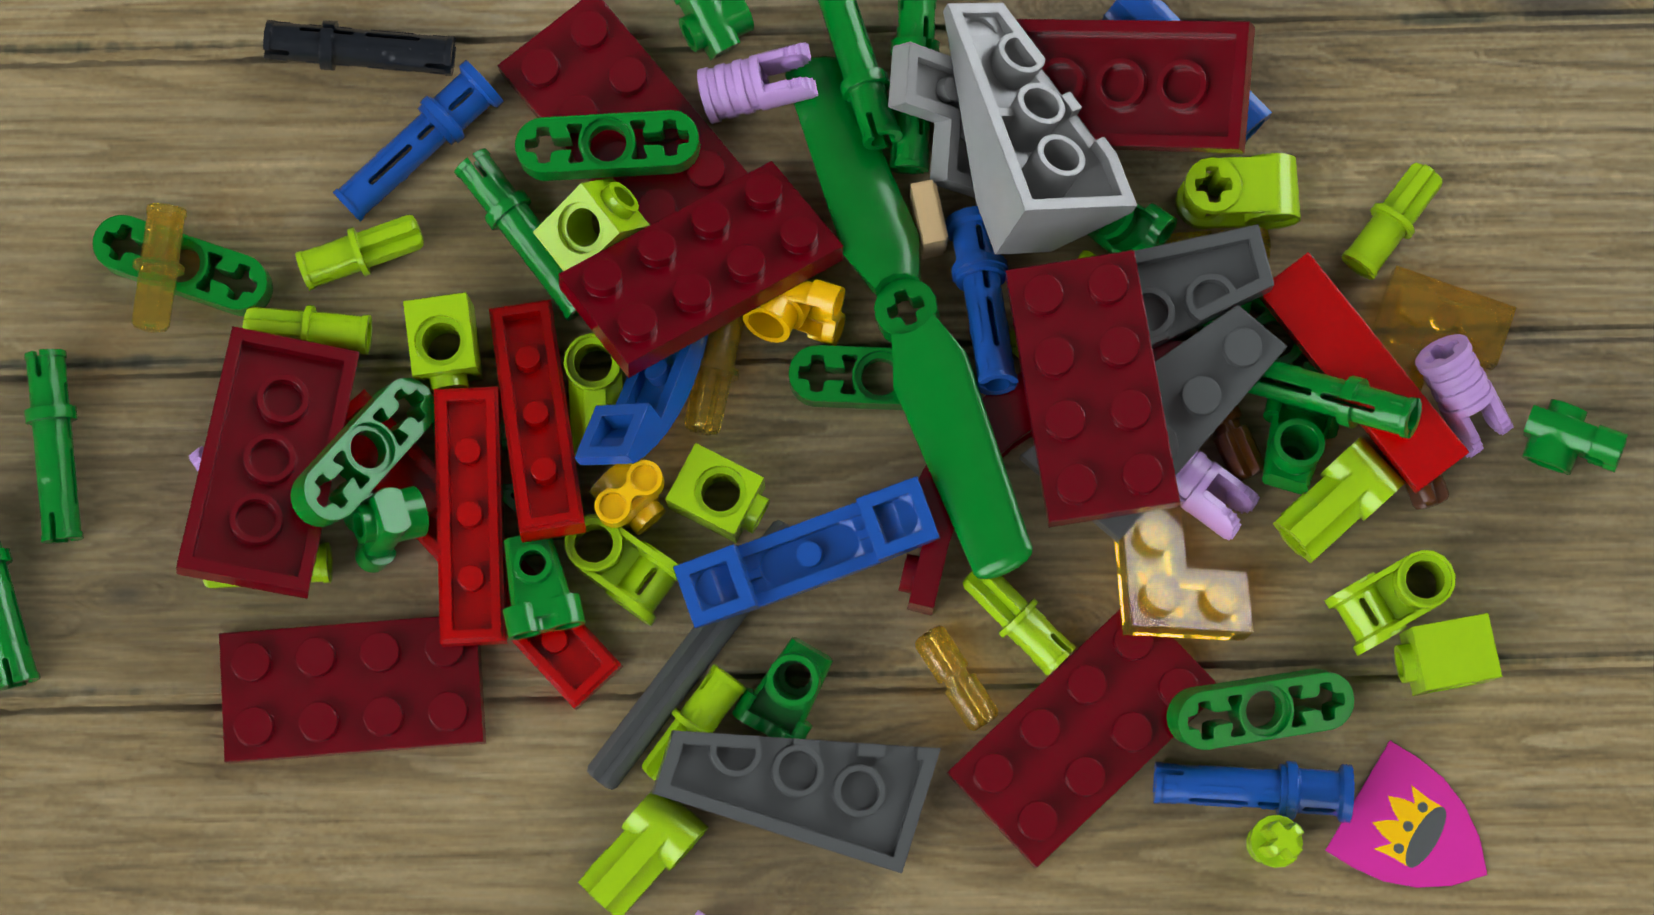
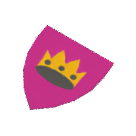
(1409, 827)

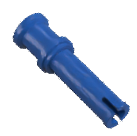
(362, 196)
(980, 277)
(1284, 789)

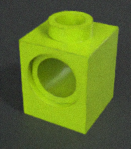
(569, 228)
(437, 316)
(698, 474)
(1447, 655)

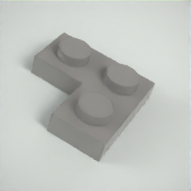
(926, 88)

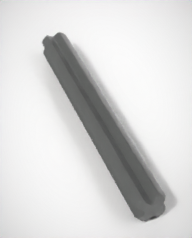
(662, 696)

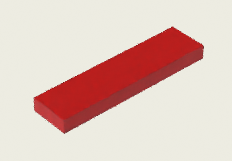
(1344, 346)
(537, 421)
(470, 516)

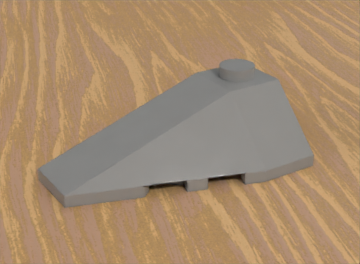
(1028, 152)

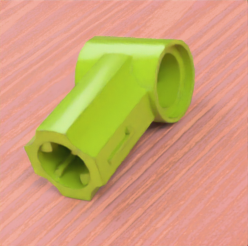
(586, 394)
(1348, 491)
(652, 840)

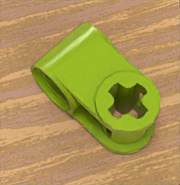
(1249, 191)
(626, 570)
(1383, 604)

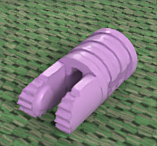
(745, 84)
(1461, 389)
(1207, 489)

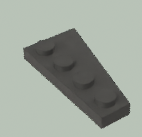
(1201, 280)
(1201, 387)
(819, 792)

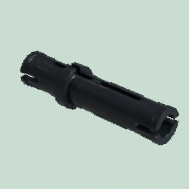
(348, 47)

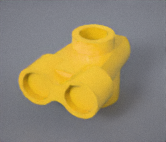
(807, 308)
(630, 496)

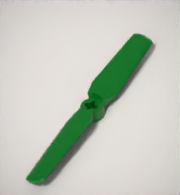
(927, 362)

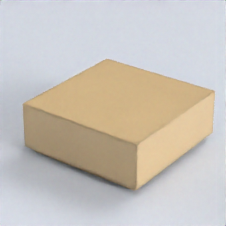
(928, 218)

